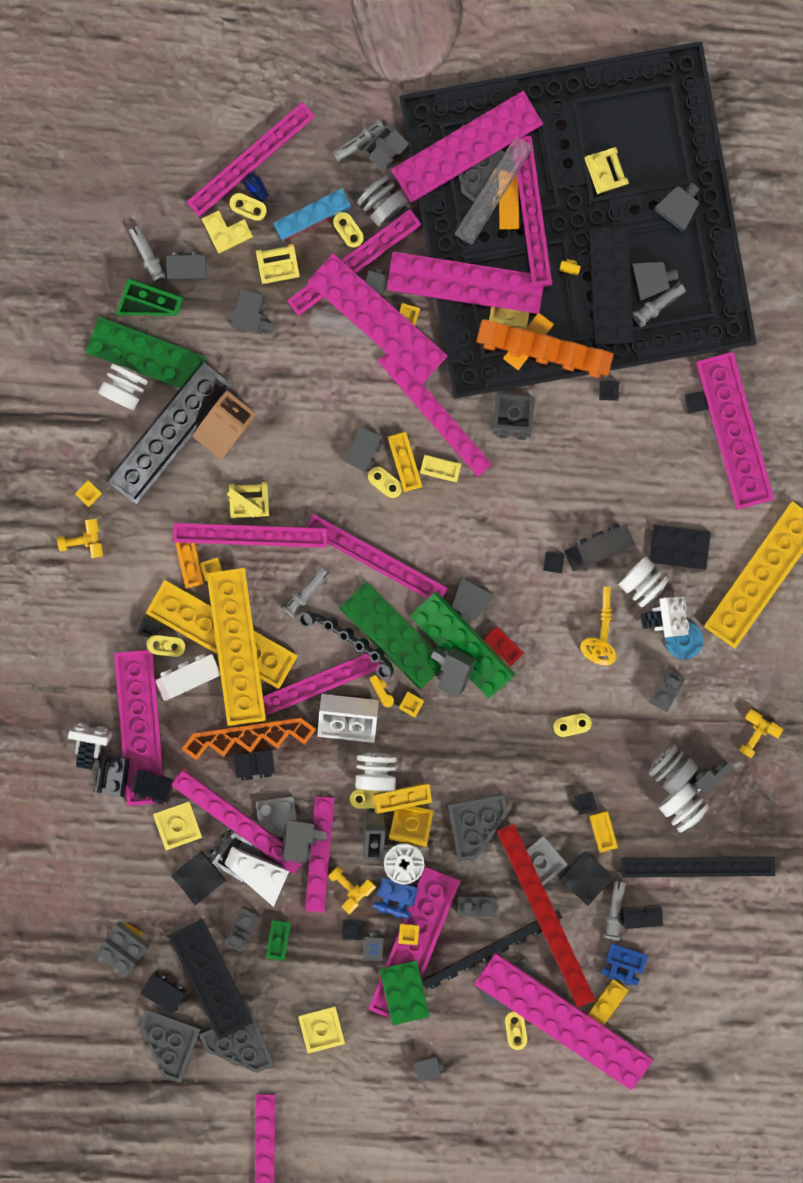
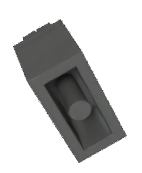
(247, 313)
(455, 669)
(667, 690)
(373, 835)
(297, 839)
(477, 905)
(242, 929)

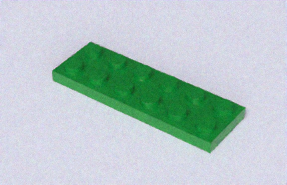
(142, 353)
(451, 631)
(392, 634)

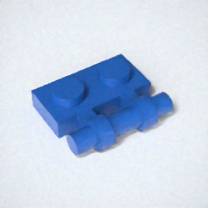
(401, 893)
(627, 959)

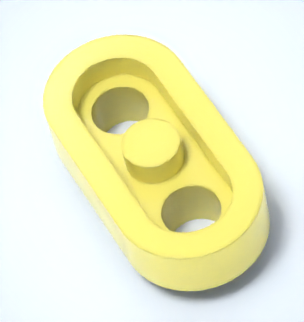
(248, 207)
(348, 230)
(385, 481)
(164, 645)
(572, 725)
(367, 795)
(514, 1030)

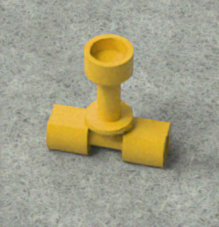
(90, 539)
(761, 727)
(355, 893)

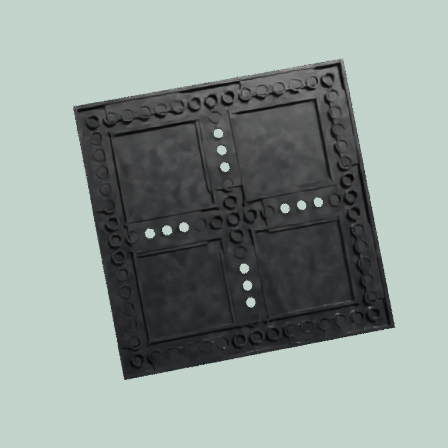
(666, 136)

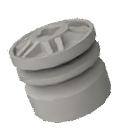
(382, 201)
(675, 771)

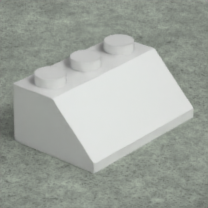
(347, 718)

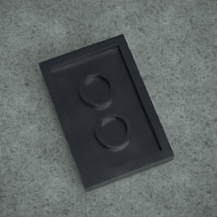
(679, 547)

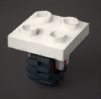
(668, 617)
(88, 743)

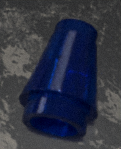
(256, 187)

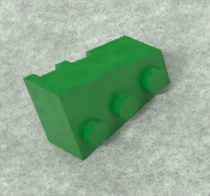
(147, 299)

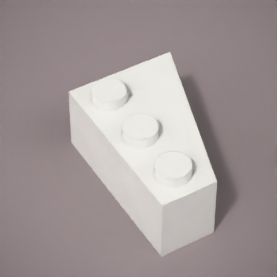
(186, 677)
(260, 874)

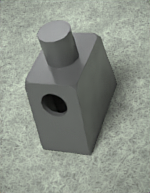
(679, 206)
(652, 278)
(470, 600)

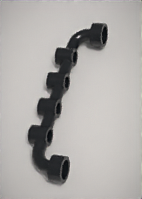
(384, 670)

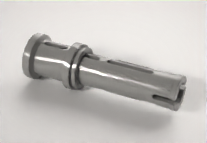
(359, 141)
(151, 262)
(652, 308)
(299, 600)
(614, 920)

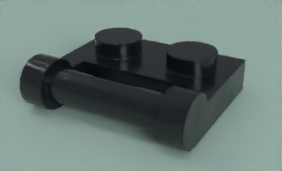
(116, 775)

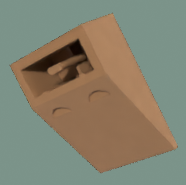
(224, 425)

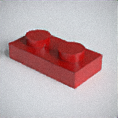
(503, 646)

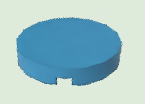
(686, 645)

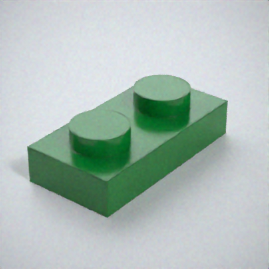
(278, 940)

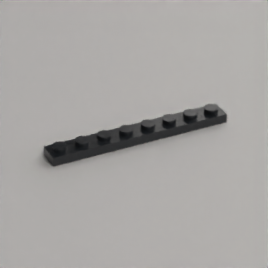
(698, 866)
(484, 954)

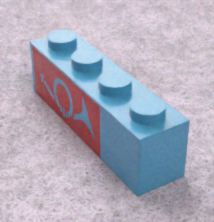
(312, 215)

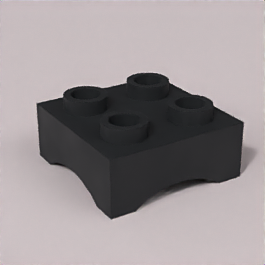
(198, 877)
(586, 878)

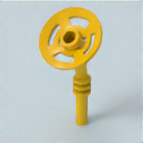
(601, 647)

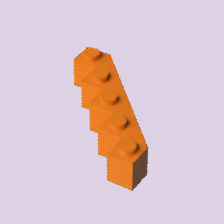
(544, 348)
(248, 736)

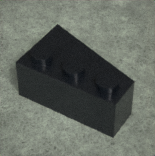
(599, 547)

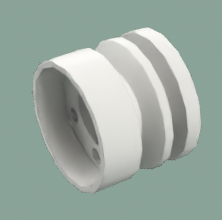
(123, 386)
(644, 582)
(376, 772)
(684, 807)
(408, 852)

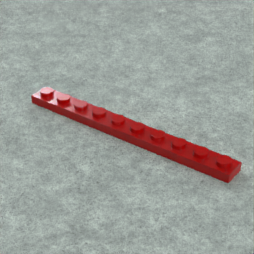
(546, 915)

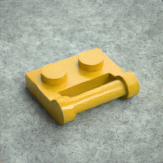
(379, 685)

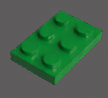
(404, 992)

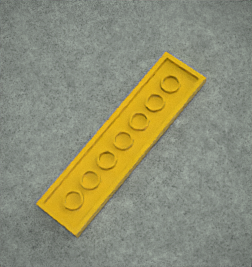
(759, 578)
(195, 621)
(236, 646)

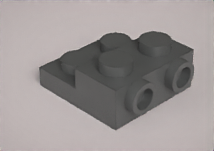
(513, 416)
(706, 780)
(219, 853)
(122, 949)

